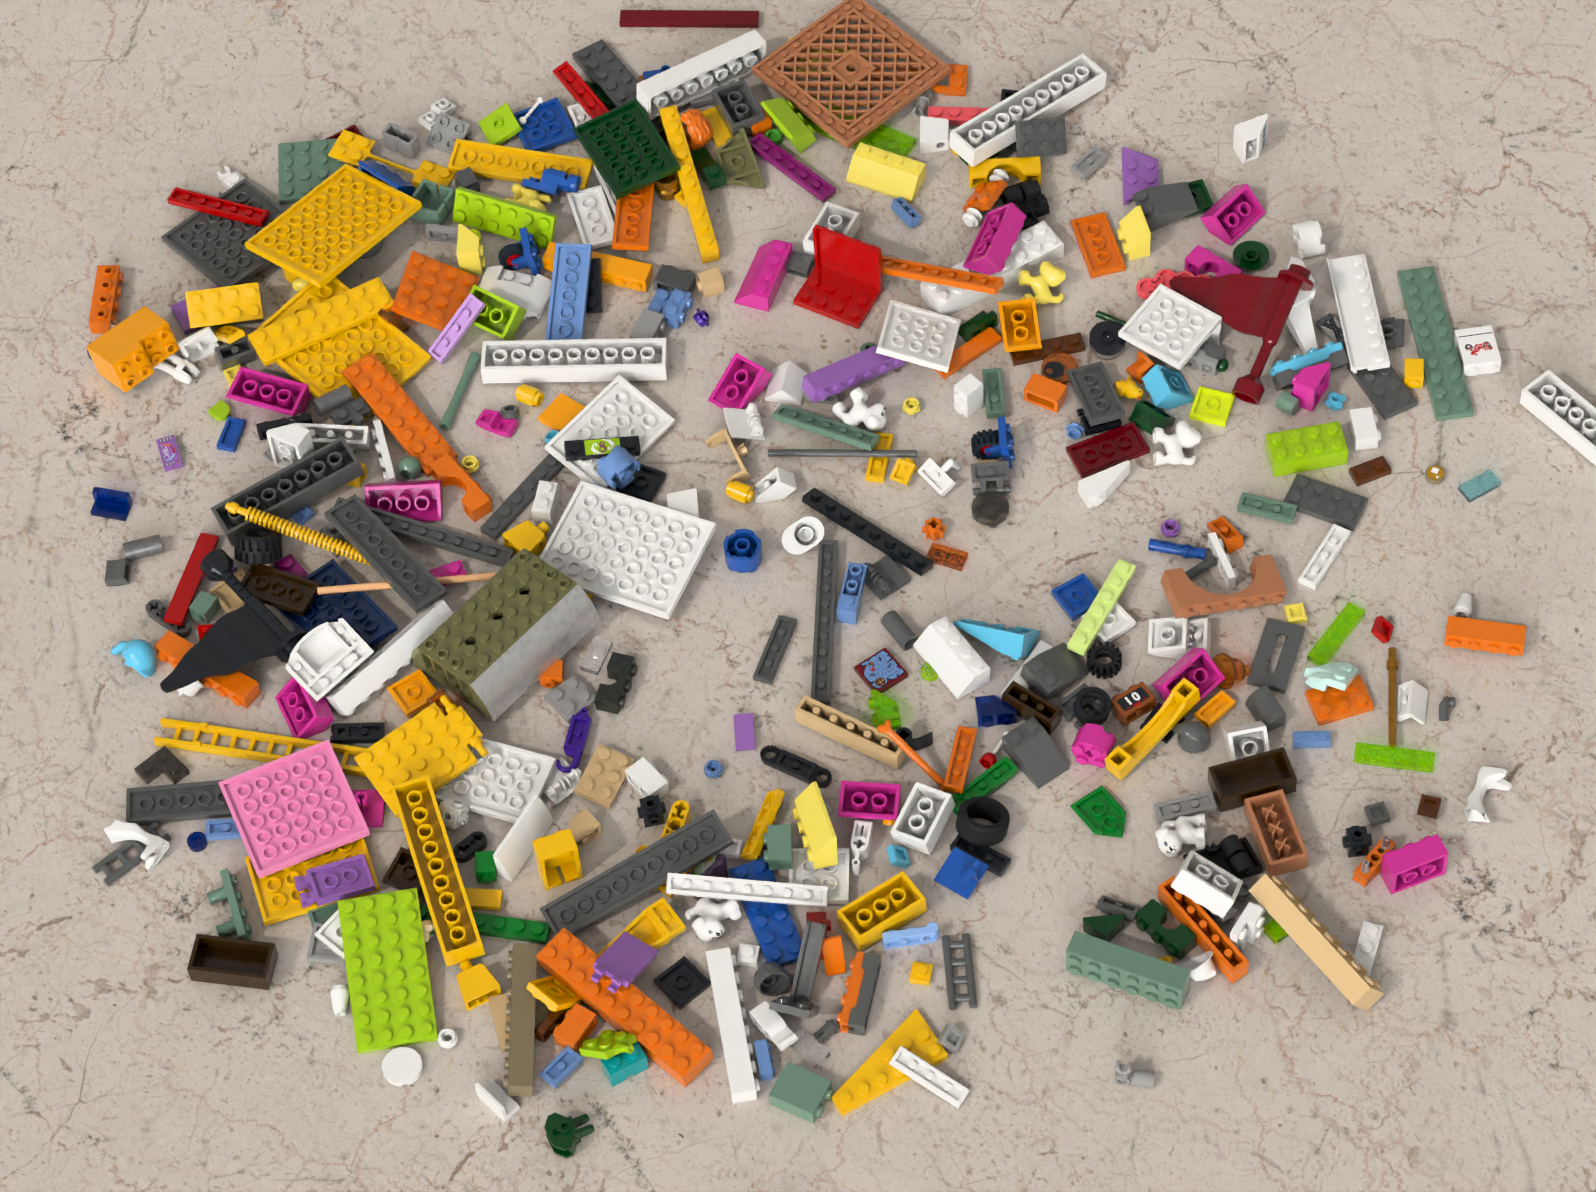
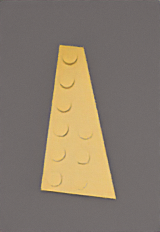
(876, 1073)

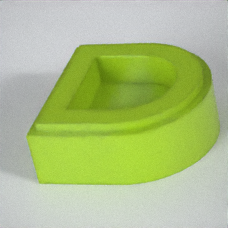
(220, 411)

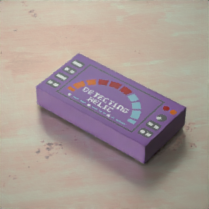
(169, 453)

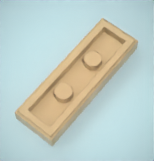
(498, 1010)

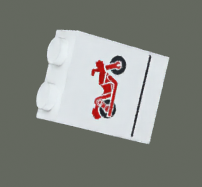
(1478, 350)

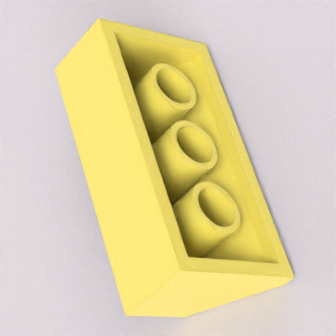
(886, 172)
(815, 827)

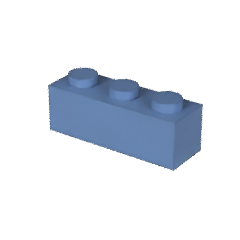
(905, 212)
(1311, 739)
(764, 1059)

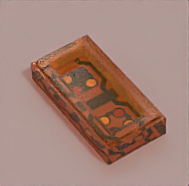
(947, 556)

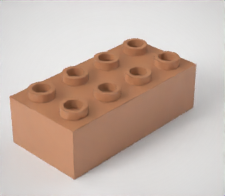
(1275, 833)

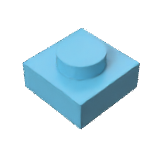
(898, 856)

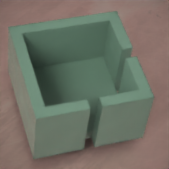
(434, 208)

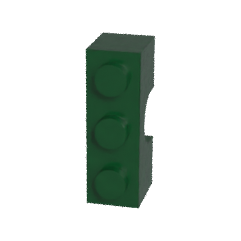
(1176, 941)

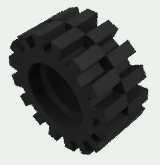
(1104, 651)

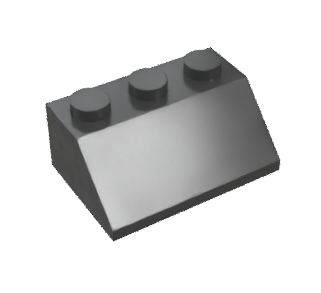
(737, 106)

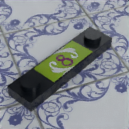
(599, 447)

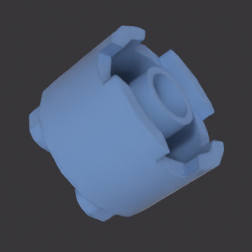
(618, 468)

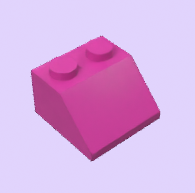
(1311, 385)

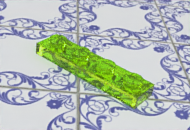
(1336, 634)
(1394, 757)

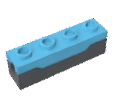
(1284, 372)

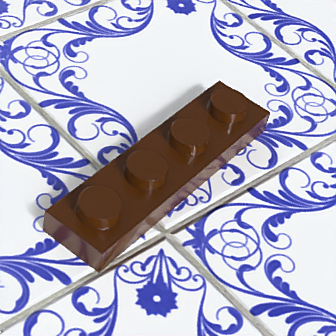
(1064, 344)

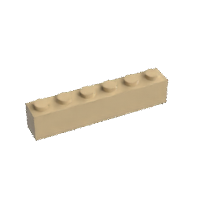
(848, 731)

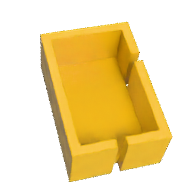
(554, 851)

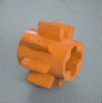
(933, 528)

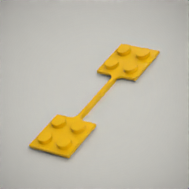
(354, 147)

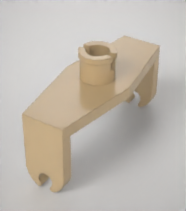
(738, 452)

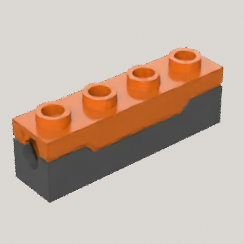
(860, 993)

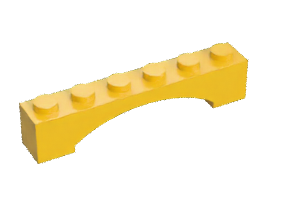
(1178, 704)

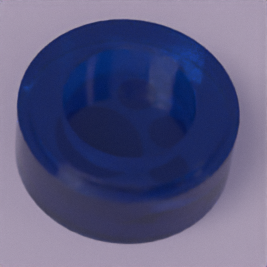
(197, 841)

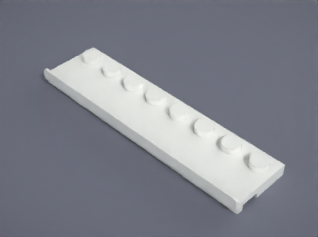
(1358, 313)

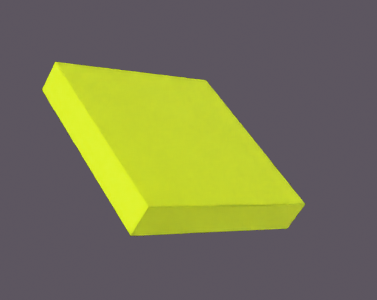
(1212, 406)

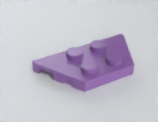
(1137, 173)

